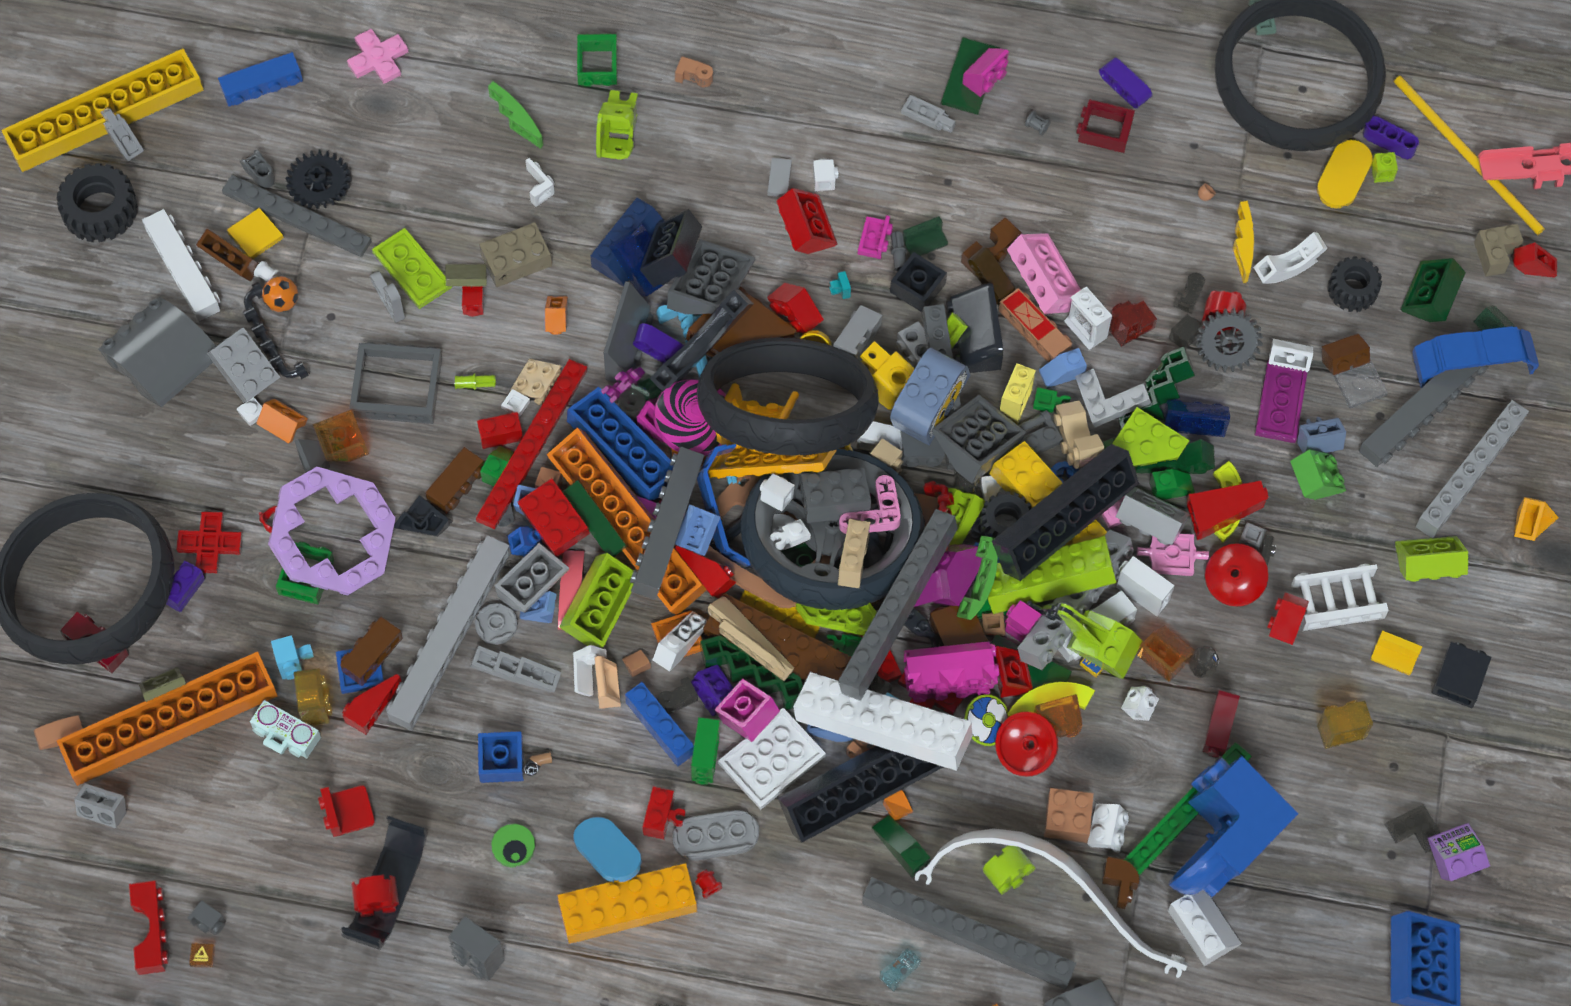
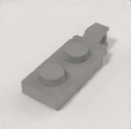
(927, 114)
(121, 135)

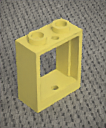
(1017, 392)

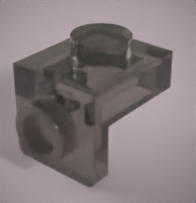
(1268, 548)

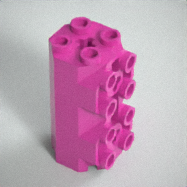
(949, 669)

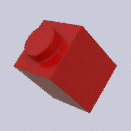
(473, 300)

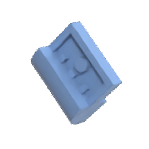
(697, 530)

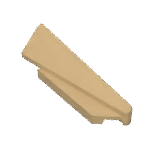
(745, 636)

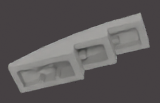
(515, 669)

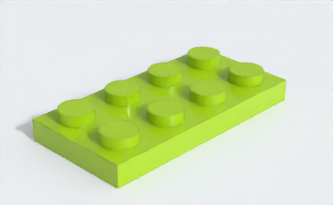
(411, 268)

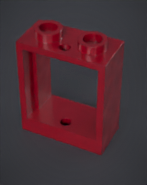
(1109, 112)

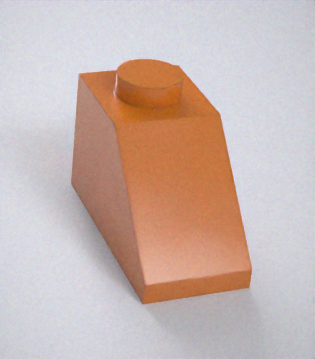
(556, 314)

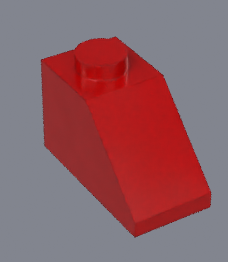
(1535, 261)

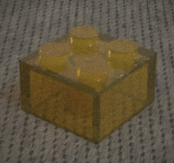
(312, 697)
(1344, 724)

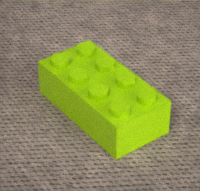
(598, 601)

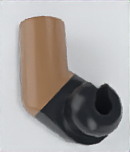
(535, 762)

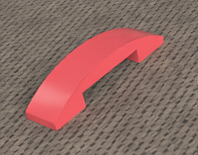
(570, 581)

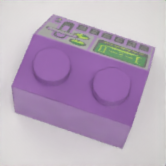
(1458, 852)

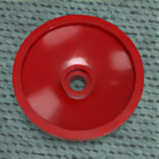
(1247, 585)
(1014, 740)

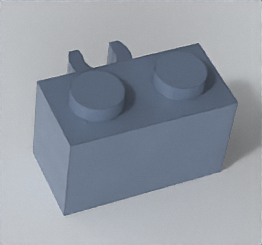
(1322, 435)

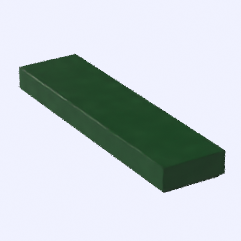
(594, 519)

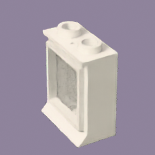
(1088, 318)

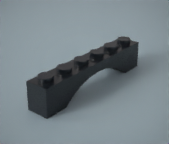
(703, 341)

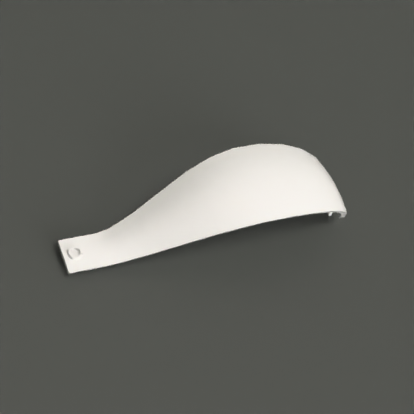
(1070, 866)

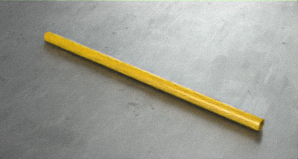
(1463, 149)

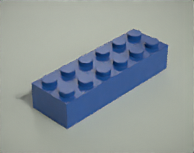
(622, 443)

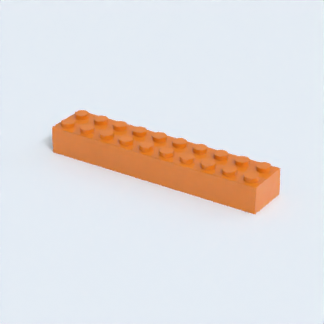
(583, 461)
(166, 718)

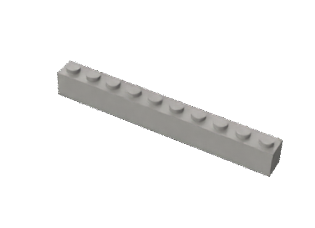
(448, 633)

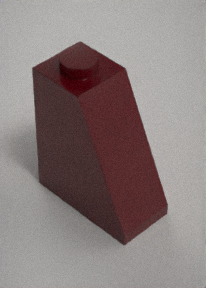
(1220, 724)

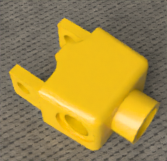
(888, 372)

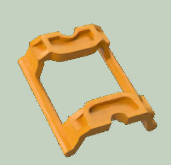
(770, 410)

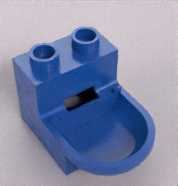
(1244, 820)

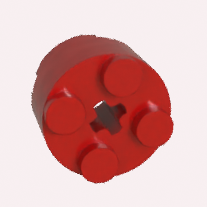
(1223, 300)
(375, 895)

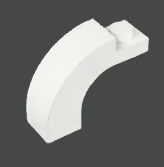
(1287, 265)

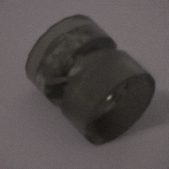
(631, 403)

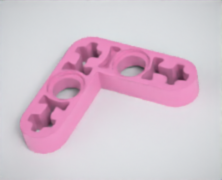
(884, 511)

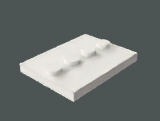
(772, 760)

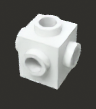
(1140, 703)

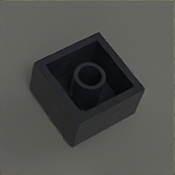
(918, 282)

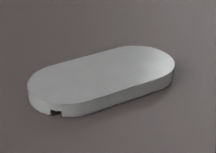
(716, 835)

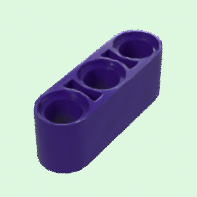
(1125, 83)
(1385, 130)
(656, 343)

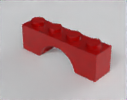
(150, 954)

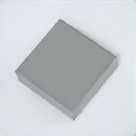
(1252, 535)

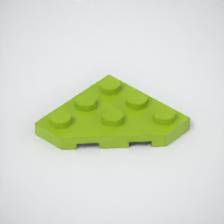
(1149, 440)
(848, 620)

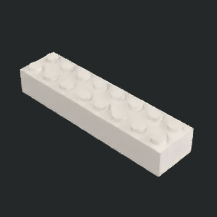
(884, 722)

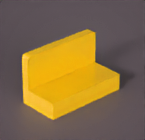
(1396, 653)

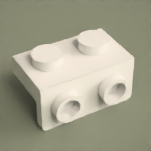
(1108, 827)

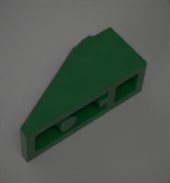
(902, 845)

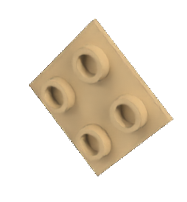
(537, 380)

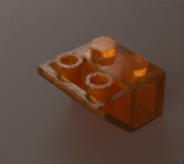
(1165, 652)

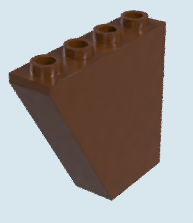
(753, 325)

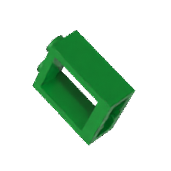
(594, 43)
(299, 591)
(705, 751)

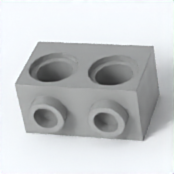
(915, 348)
(100, 805)

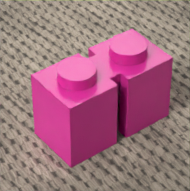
(1021, 620)

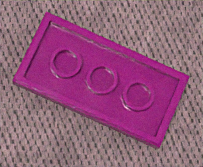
(1281, 403)

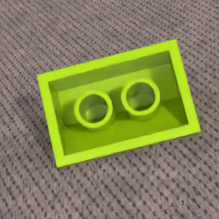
(1432, 558)

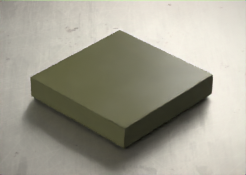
(465, 274)
(162, 684)

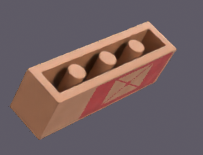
(1034, 325)

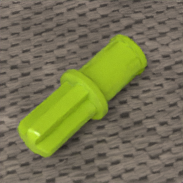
(474, 381)

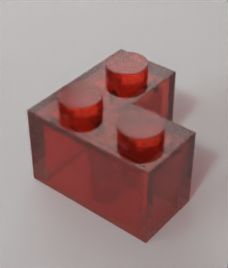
(1131, 321)

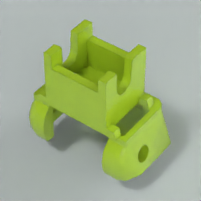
(616, 117)

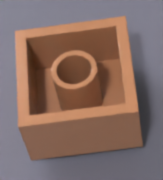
(1068, 815)

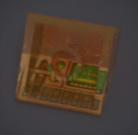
(341, 438)

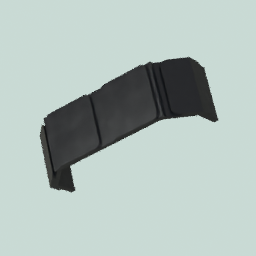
(399, 859)

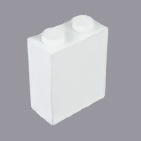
(1144, 585)

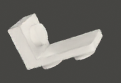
(543, 190)
(583, 668)

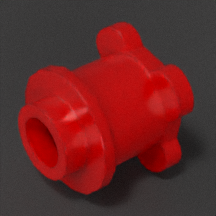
(708, 883)

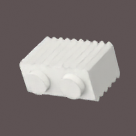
(1290, 355)

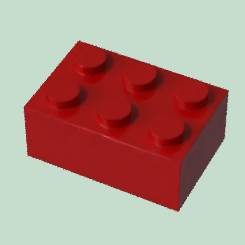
(553, 517)

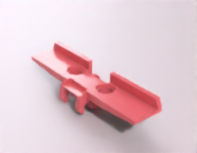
(1538, 164)

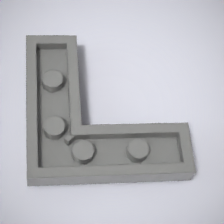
(1104, 410)

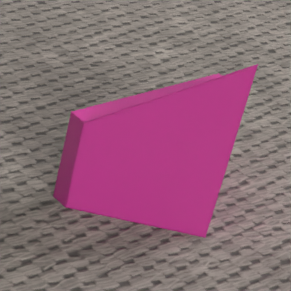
(645, 419)

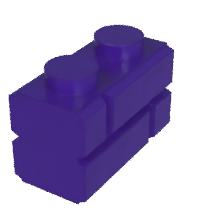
(184, 586)

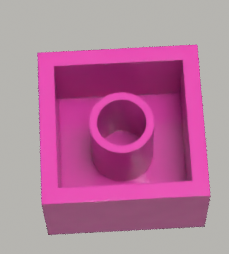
(747, 710)

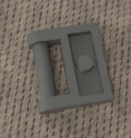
(1043, 438)

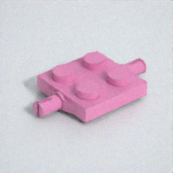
(1175, 558)

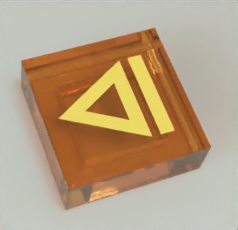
(201, 955)

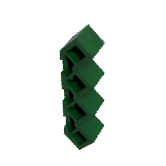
(1162, 382)
(1195, 459)
(742, 666)

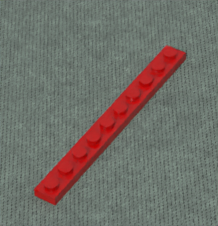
(531, 444)

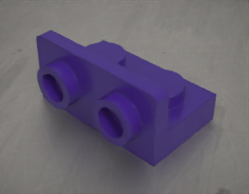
(711, 687)

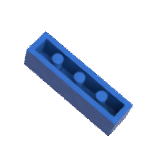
(260, 79)
(659, 724)

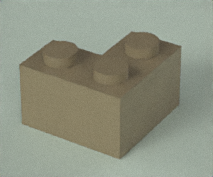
(1495, 245)

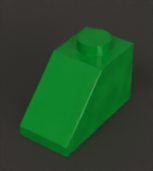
(495, 465)
(1171, 484)

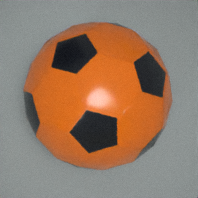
(280, 294)

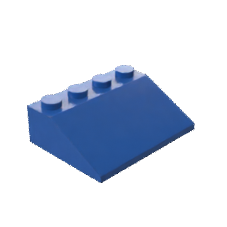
(1424, 961)

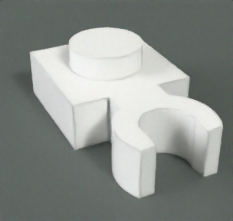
(791, 533)

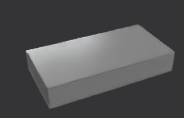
(779, 177)

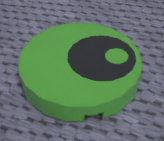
(513, 845)

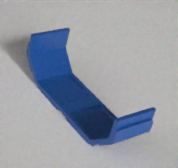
(1474, 350)
(711, 506)

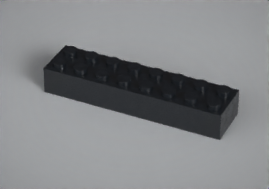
(1065, 512)
(850, 789)

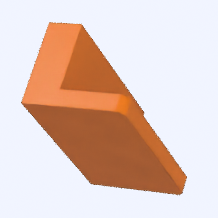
(280, 420)

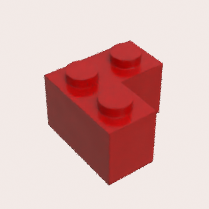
(797, 306)

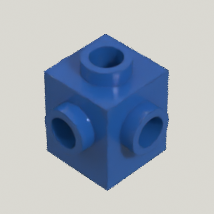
(523, 540)

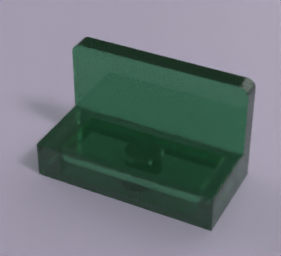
(925, 237)
(1492, 318)

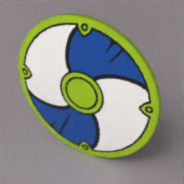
(986, 717)

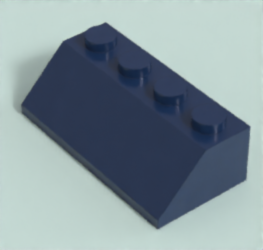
(603, 258)

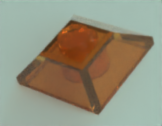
(1063, 715)

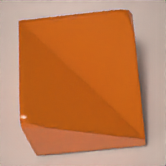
(897, 805)

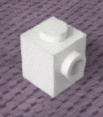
(824, 174)
(777, 492)

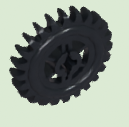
(317, 168)

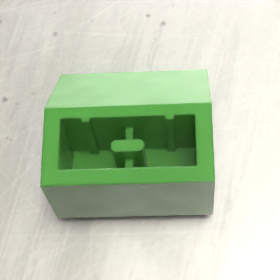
(1318, 474)

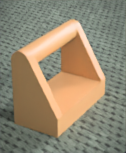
(607, 683)

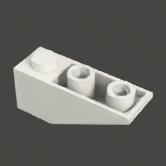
(679, 641)

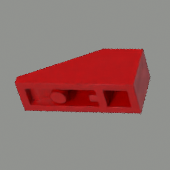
(712, 575)
(369, 705)

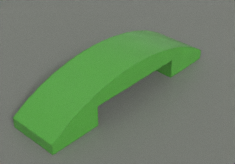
(984, 581)

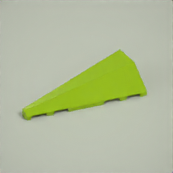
(966, 510)

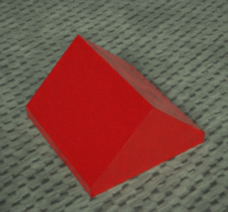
(1013, 673)

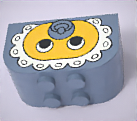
(929, 395)

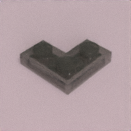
(1414, 822)

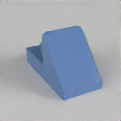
(541, 610)

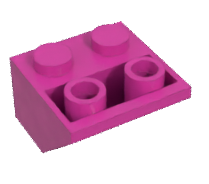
(986, 71)

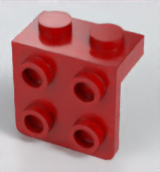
(346, 810)

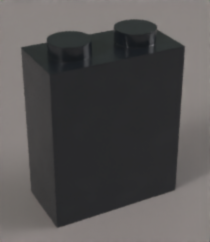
(1461, 674)

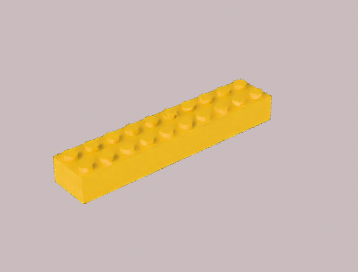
(81, 119)

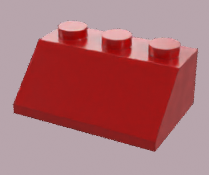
(806, 221)

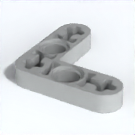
(389, 296)

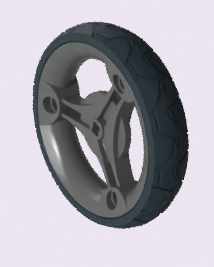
(817, 583)

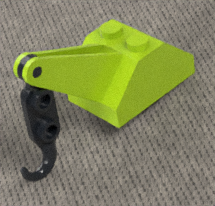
(1096, 637)

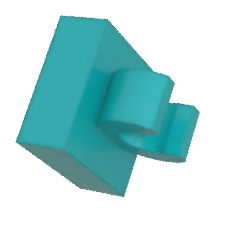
(841, 286)

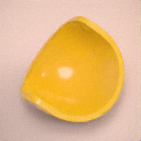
(817, 336)

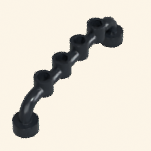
(267, 344)

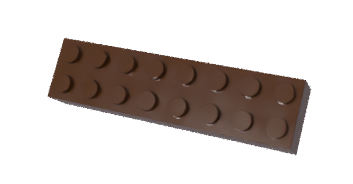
(798, 648)

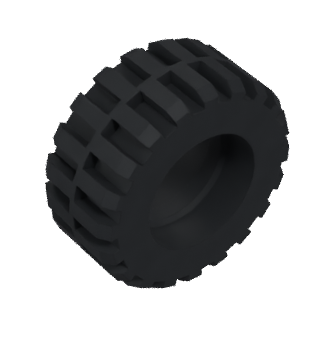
(100, 224)

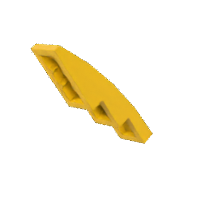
(1244, 244)

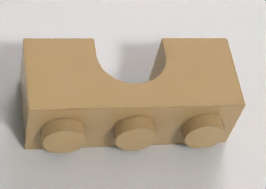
(853, 553)

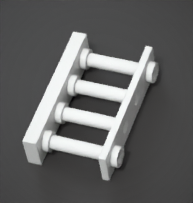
(1333, 615)

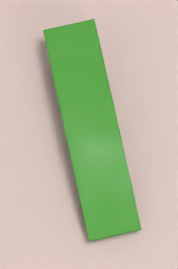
(518, 117)

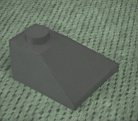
(311, 454)

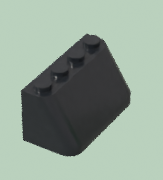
(981, 343)

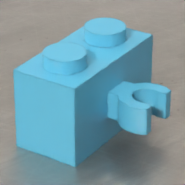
(289, 657)

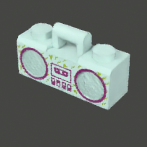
(288, 729)

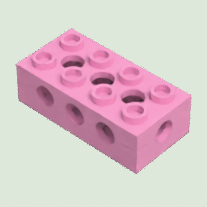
(1044, 272)

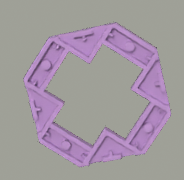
(323, 574)

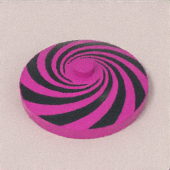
(681, 421)

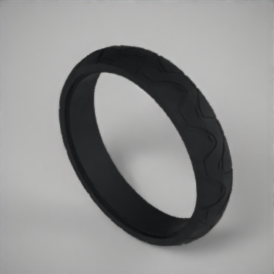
(1291, 137)
(785, 435)
(125, 631)

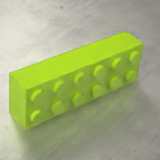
(1064, 573)

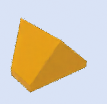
(1533, 518)

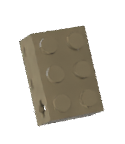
(515, 254)

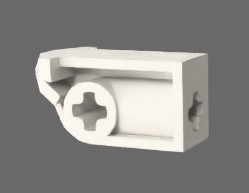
(877, 432)

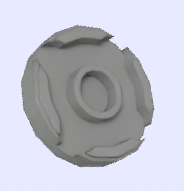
(496, 624)

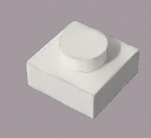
(515, 403)
(250, 411)

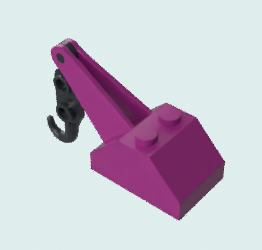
(946, 586)

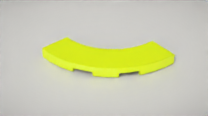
(1227, 477)
(1052, 692)

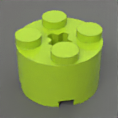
(1008, 869)

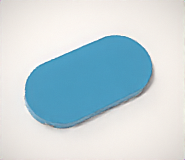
(607, 849)

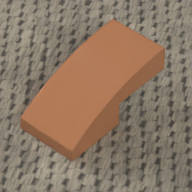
(49, 733)

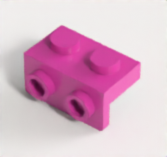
(873, 237)

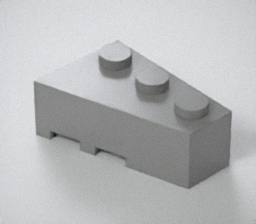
(859, 332)

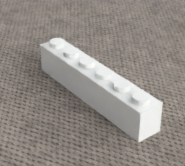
(181, 265)

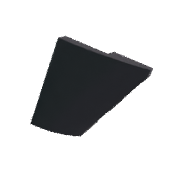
(423, 518)

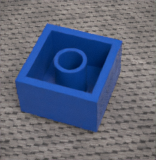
(500, 757)

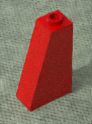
(1224, 506)

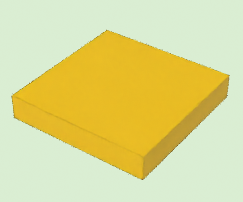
(255, 233)

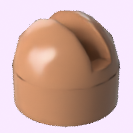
(1206, 192)

